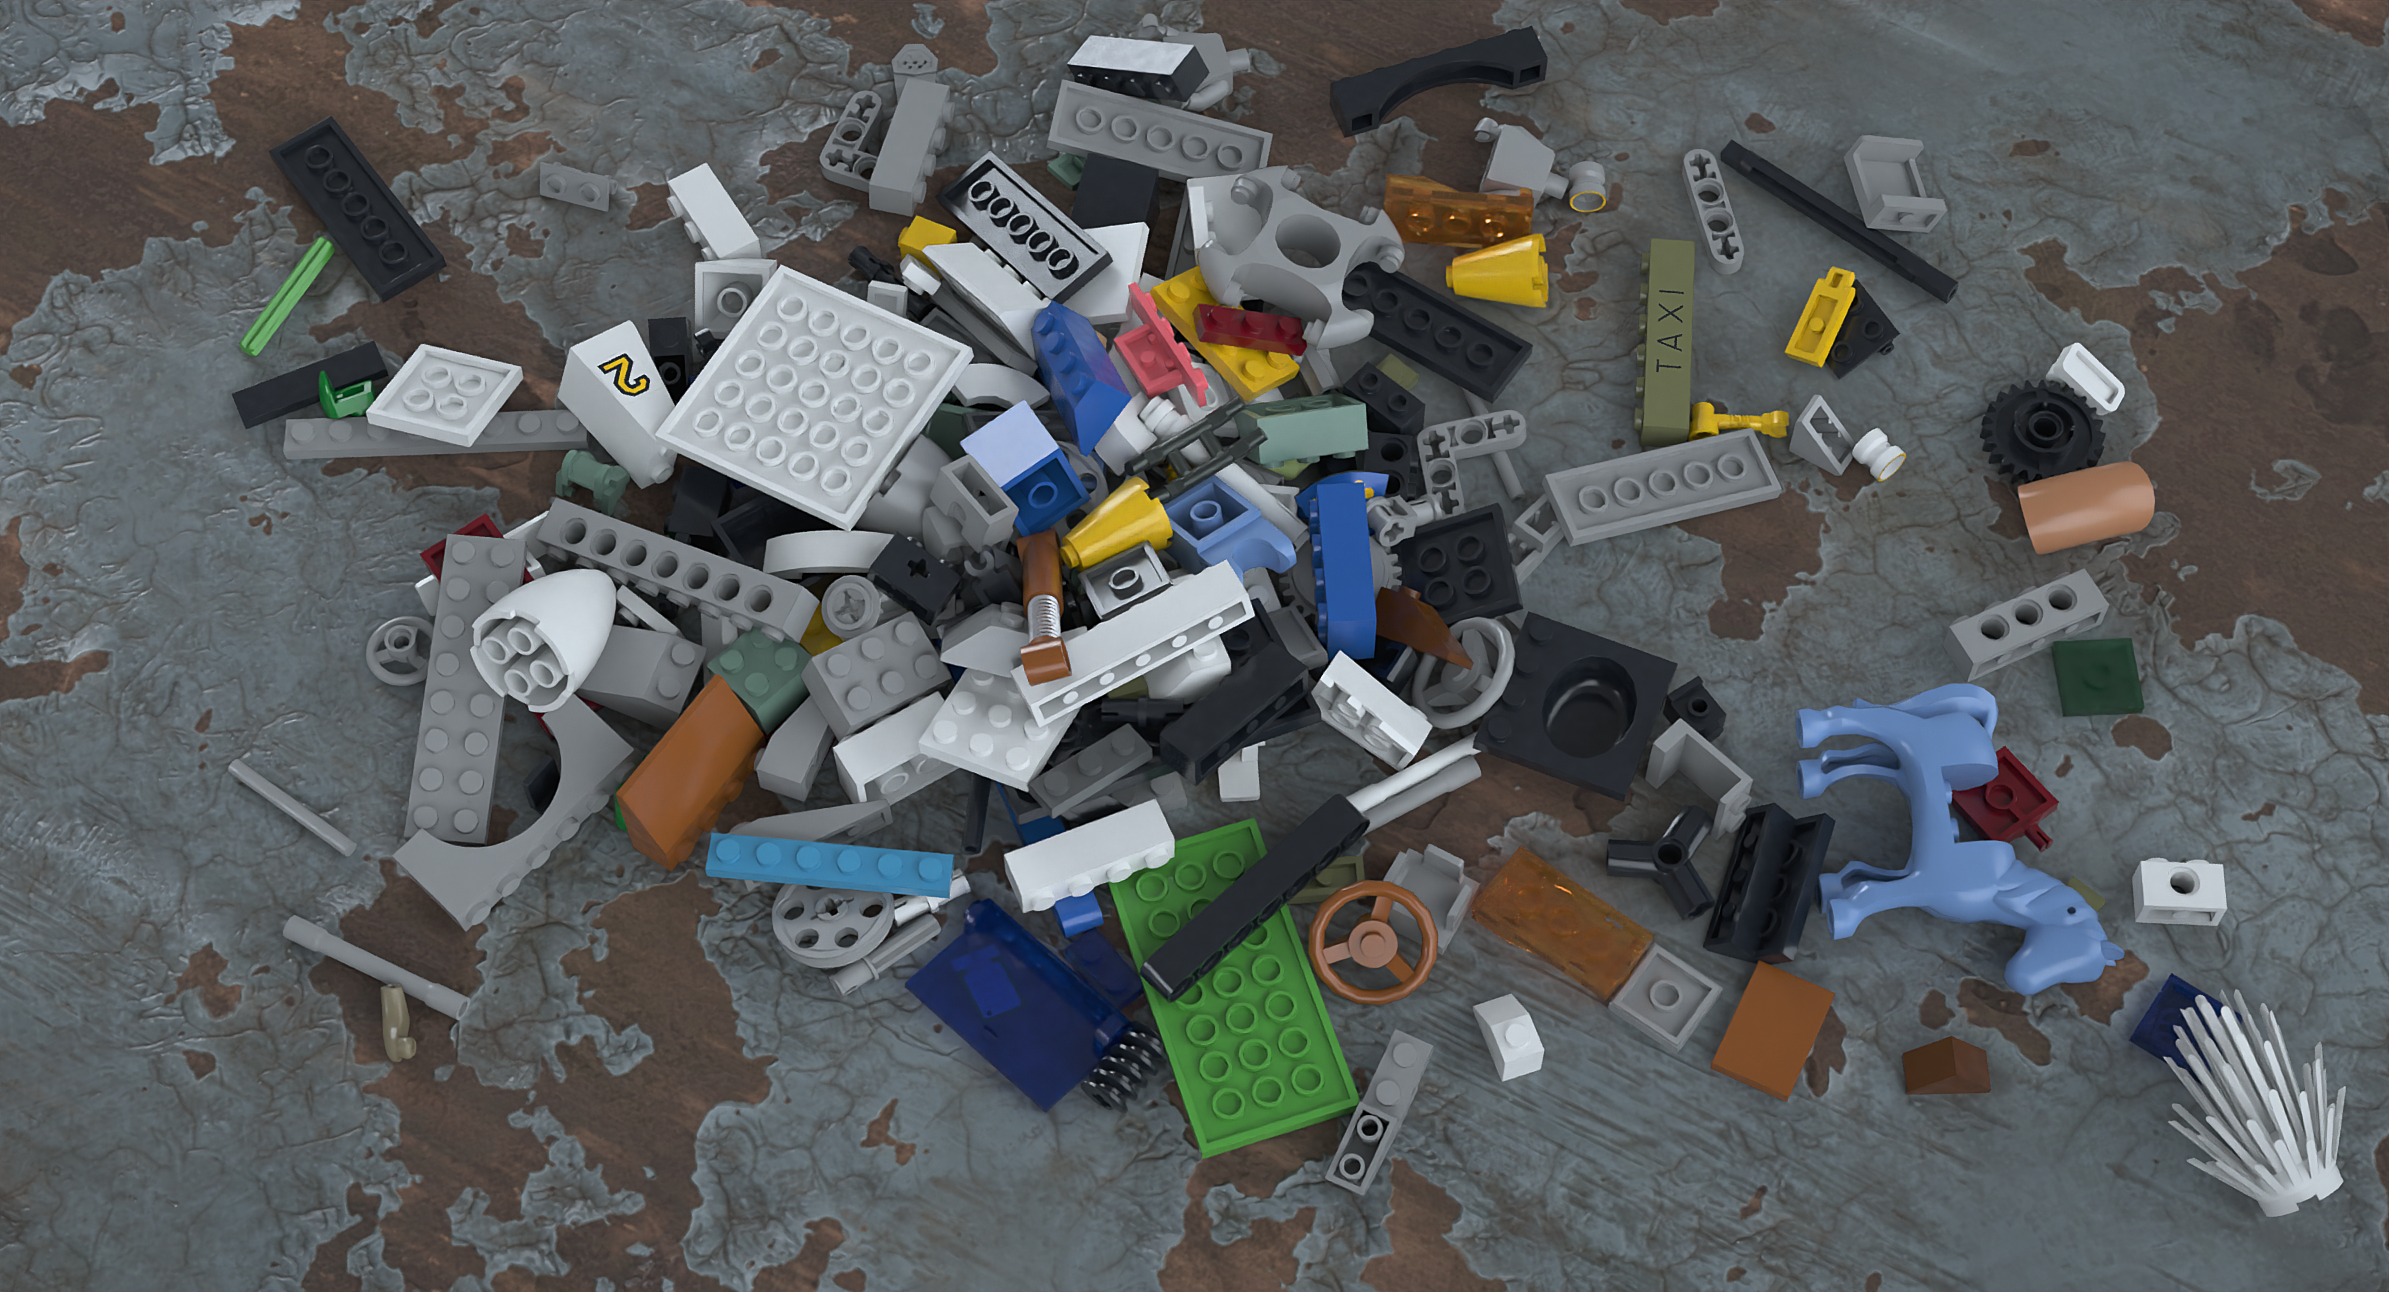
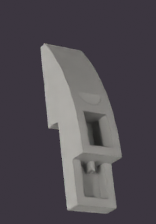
(1380, 1113)

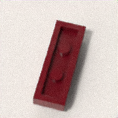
(1249, 329)

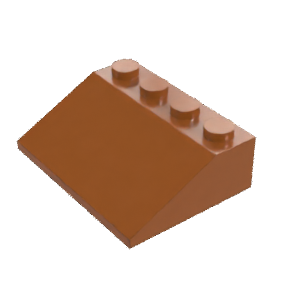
(690, 775)

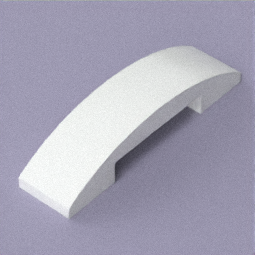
(823, 552)

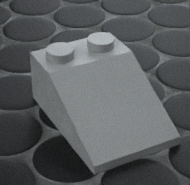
(644, 675)

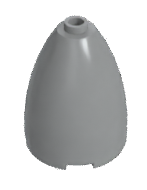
(906, 492)

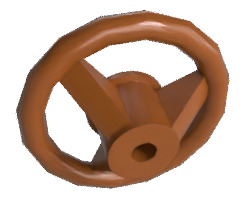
(1372, 942)

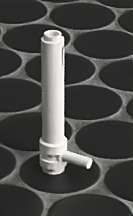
(1165, 422)

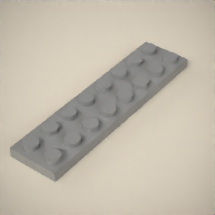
(460, 710)

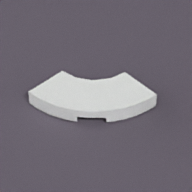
(998, 386)

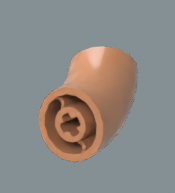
(2086, 506)

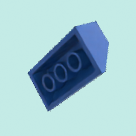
(1077, 374)

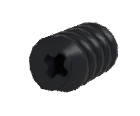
(1125, 1067)

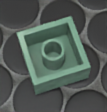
(764, 676)

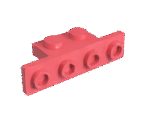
(1154, 354)

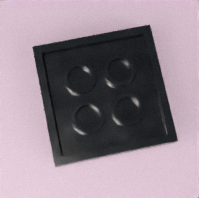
(1462, 566)

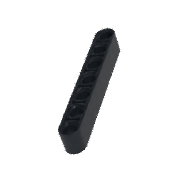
(1254, 898)

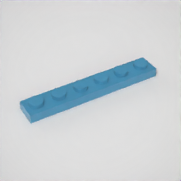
(830, 865)

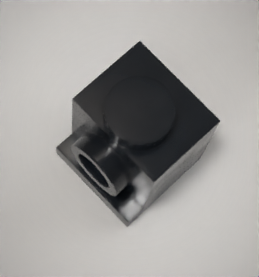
(1692, 697)

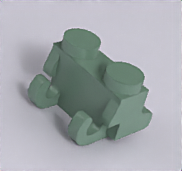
(606, 481)

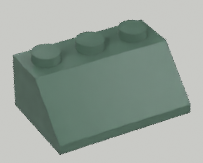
(1305, 428)

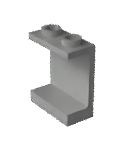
(1707, 767)

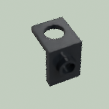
(542, 784)

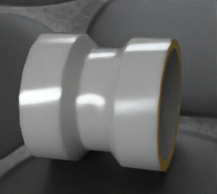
(1587, 186)

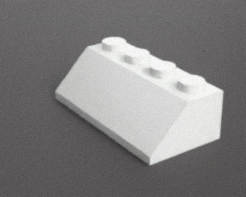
(990, 289)

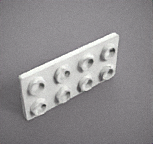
(1219, 217)

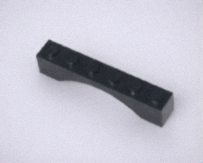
(1502, 60)

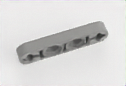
(1710, 211)

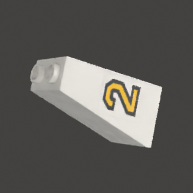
(620, 401)

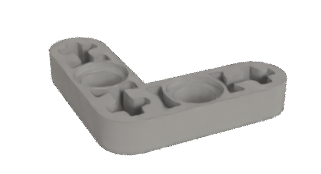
(853, 151)
(1454, 448)

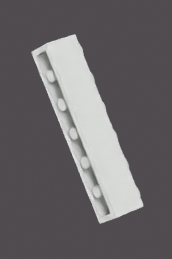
(1140, 641)

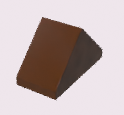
(1946, 1068)

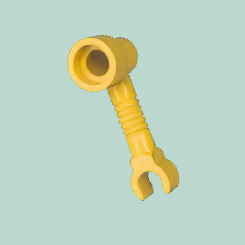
(1707, 424)

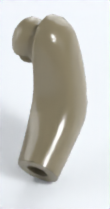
(396, 1024)

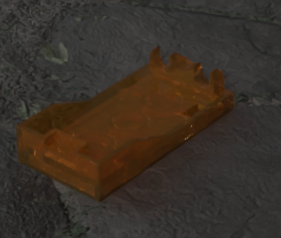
(1446, 217)
(1561, 923)

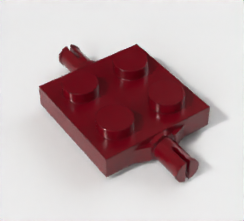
(2008, 804)

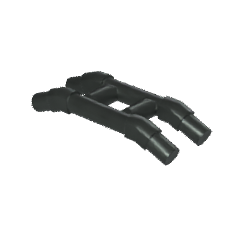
(1203, 431)

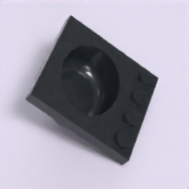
(1576, 707)

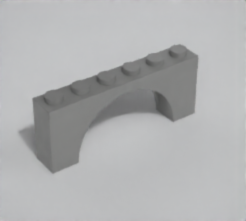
(475, 879)

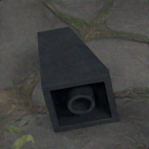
(1116, 194)

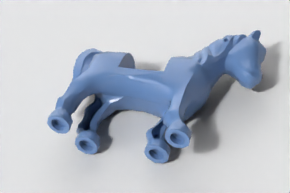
(1927, 752)

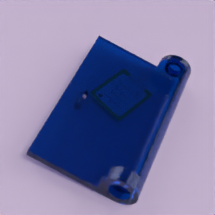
(1041, 1011)

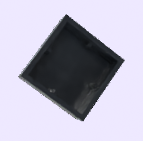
(745, 531)

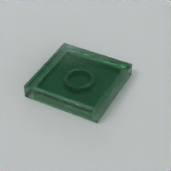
(2097, 677)

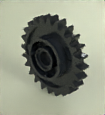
(2018, 417)

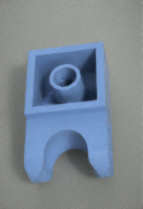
(1220, 524)

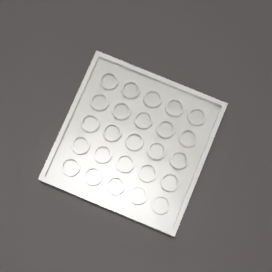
(814, 397)

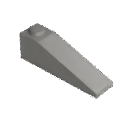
(795, 752)
(824, 825)

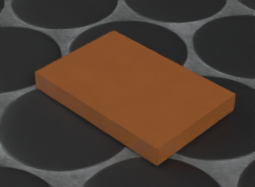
(1772, 1031)

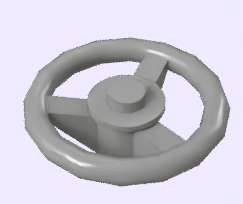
(1460, 685)

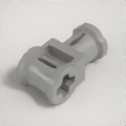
(1397, 519)

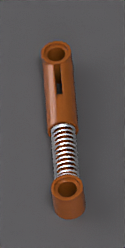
(1041, 562)

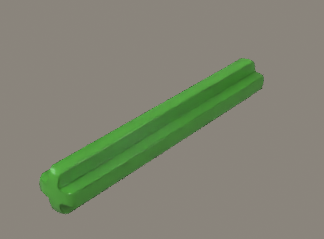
(286, 297)

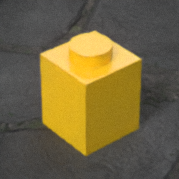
(921, 234)

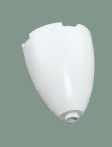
(545, 637)

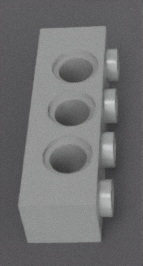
(1978, 655)

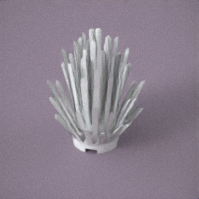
(2279, 1134)

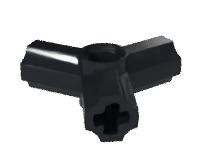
(1680, 843)

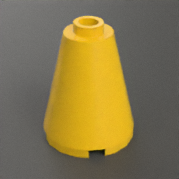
(1503, 273)
(1117, 525)

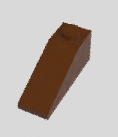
(1418, 625)

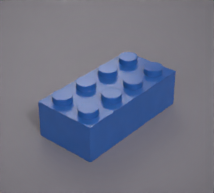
(1342, 570)

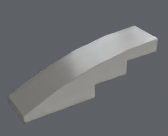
(1534, 537)

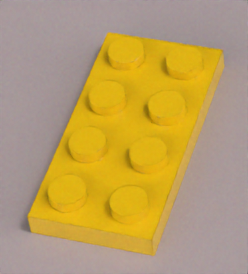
(1245, 369)

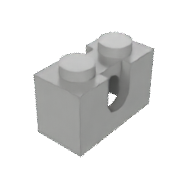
(957, 494)

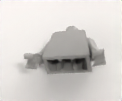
(1213, 52)
(1517, 162)

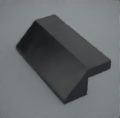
(1769, 885)

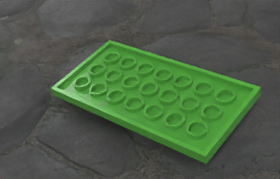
(1254, 1032)

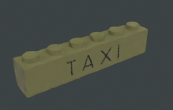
(1667, 343)

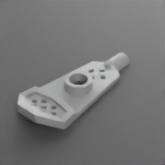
(913, 62)

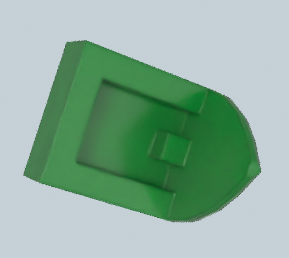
(350, 400)

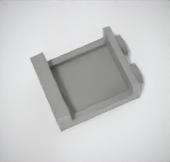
(1890, 184)

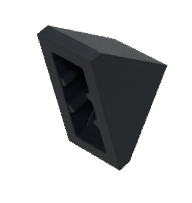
(1391, 664)

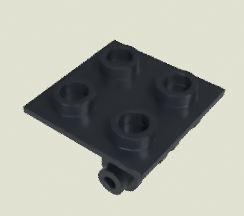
(1861, 334)

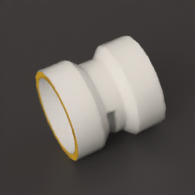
(1878, 454)

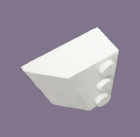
(1370, 713)

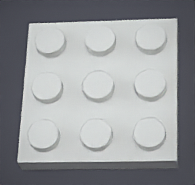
(445, 395)
(992, 731)

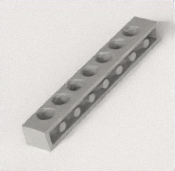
(677, 571)

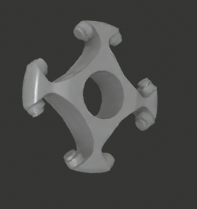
(1299, 224)

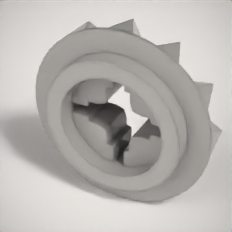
(838, 599)

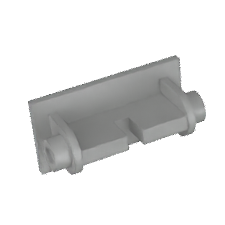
(575, 186)

